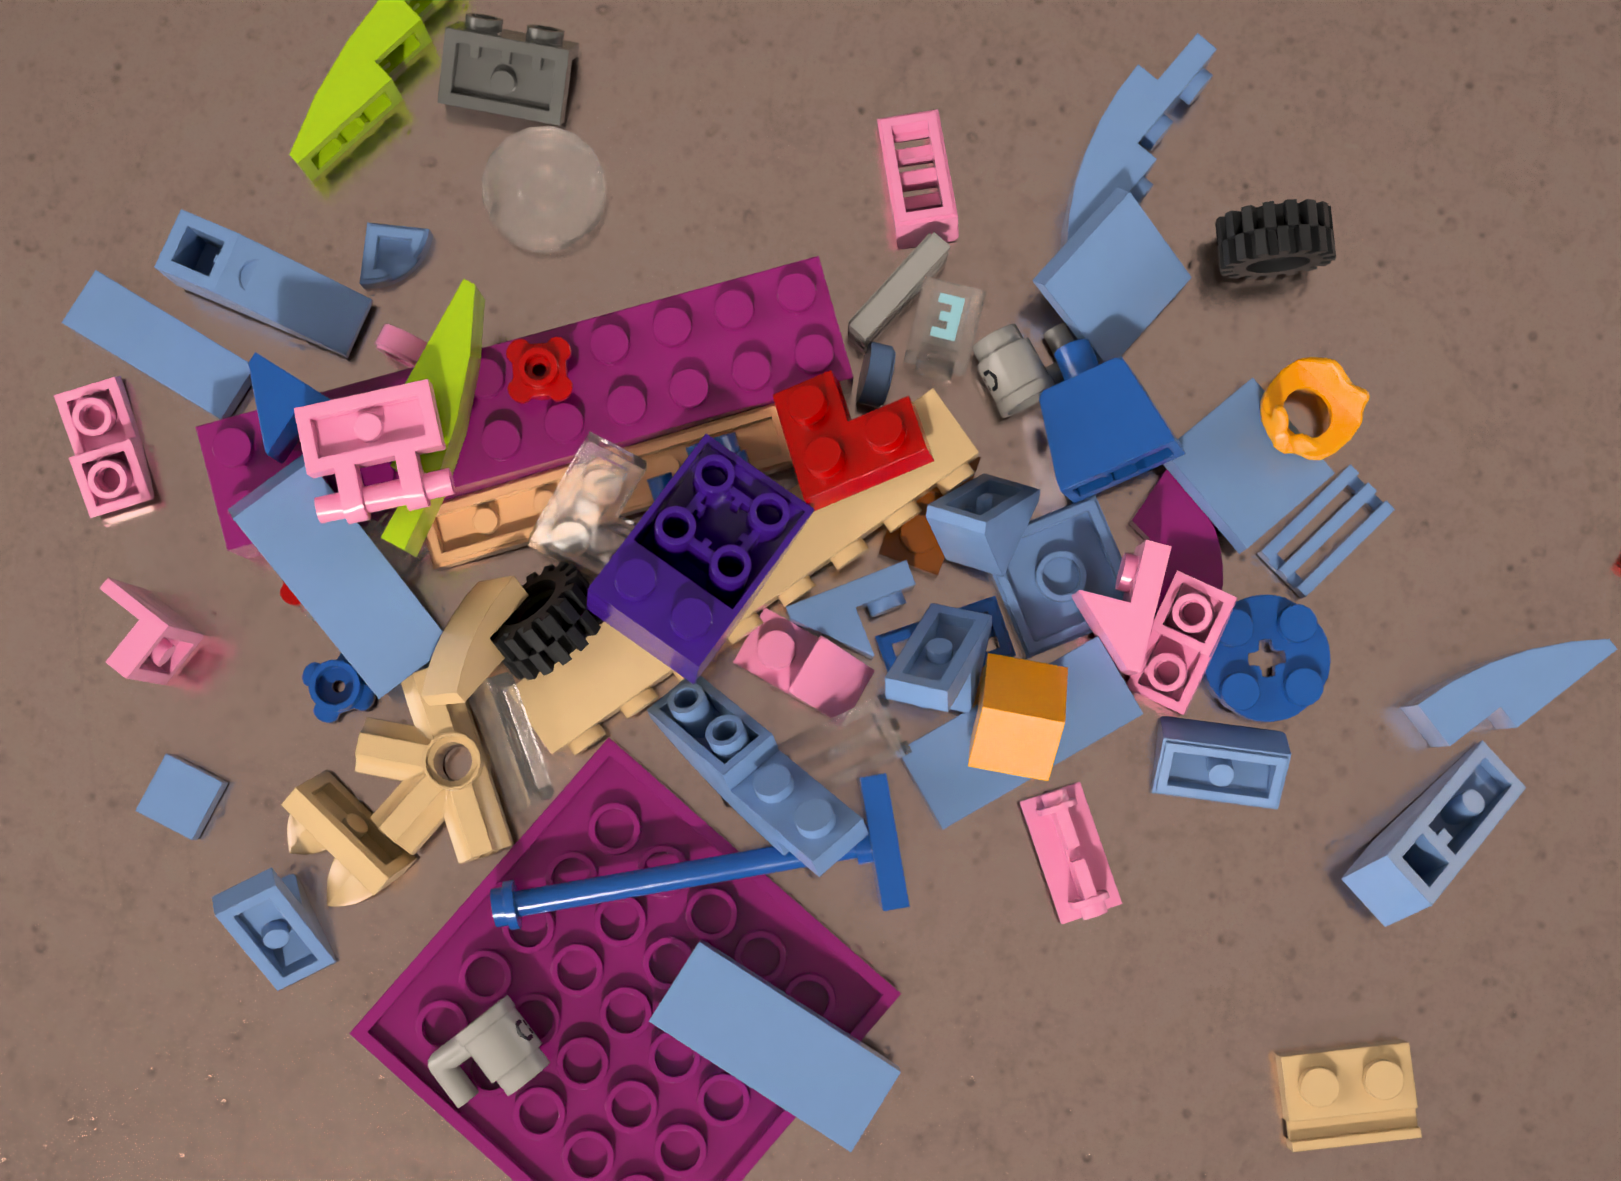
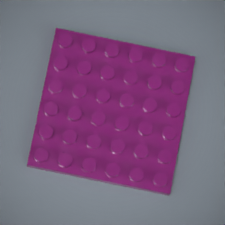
(589, 978)

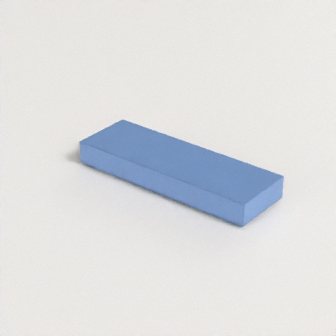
(160, 345)

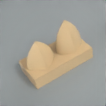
(334, 820)

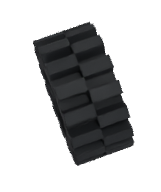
(1275, 239)
(547, 622)

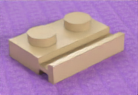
(1348, 1095)

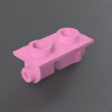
(1070, 853)

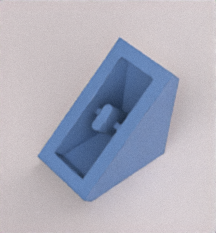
(983, 521)

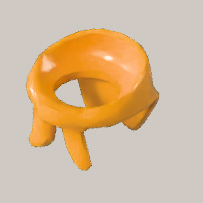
(1331, 383)

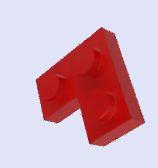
(843, 454)

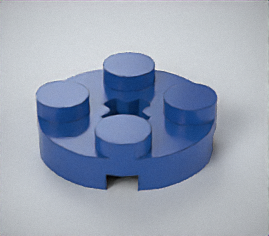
(1294, 682)

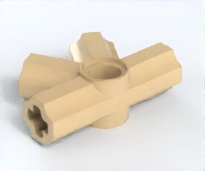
(426, 794)

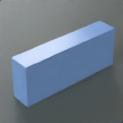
(339, 578)
(1095, 707)
(776, 1045)

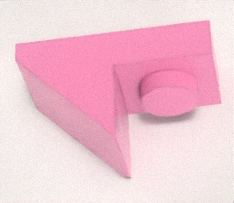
(1127, 623)
(804, 665)

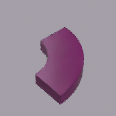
(1176, 520)

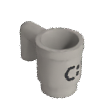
(1014, 367)
(499, 1045)

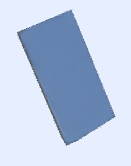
(1220, 762)

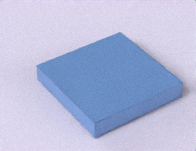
(1112, 276)
(1239, 473)
(1052, 561)

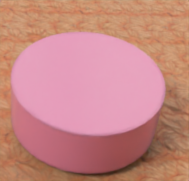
(400, 345)

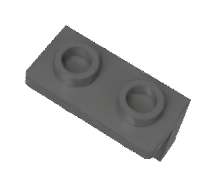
(506, 69)

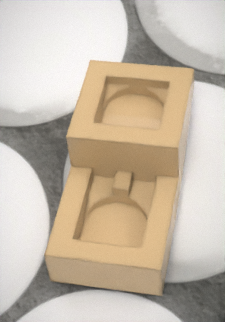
(464, 650)

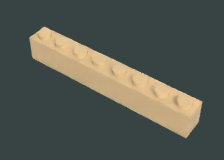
(620, 675)

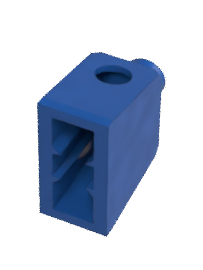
(1101, 424)

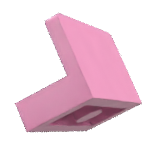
(156, 642)

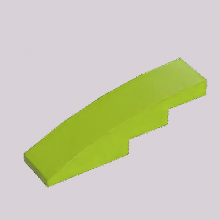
(361, 83)
(453, 367)

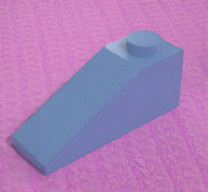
(1434, 837)

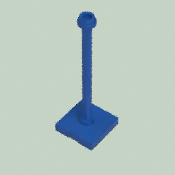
(878, 848)

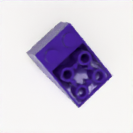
(698, 558)

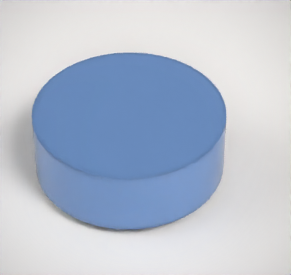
(875, 374)

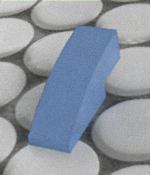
(1502, 689)

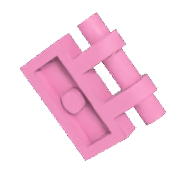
(370, 431)

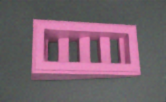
(925, 213)

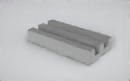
(897, 291)

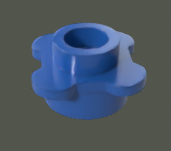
(329, 703)

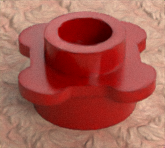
(553, 383)

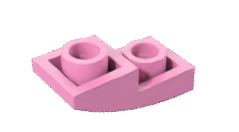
(106, 446)
(1182, 642)

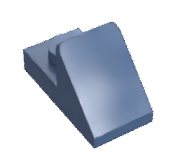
(835, 611)
(941, 660)
(275, 927)

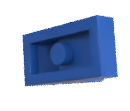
(275, 398)

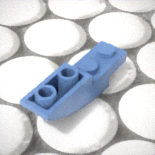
(1131, 120)
(756, 777)

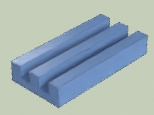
(1362, 495)

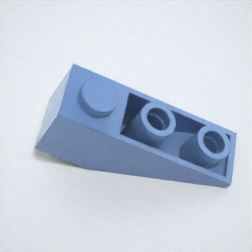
(261, 283)

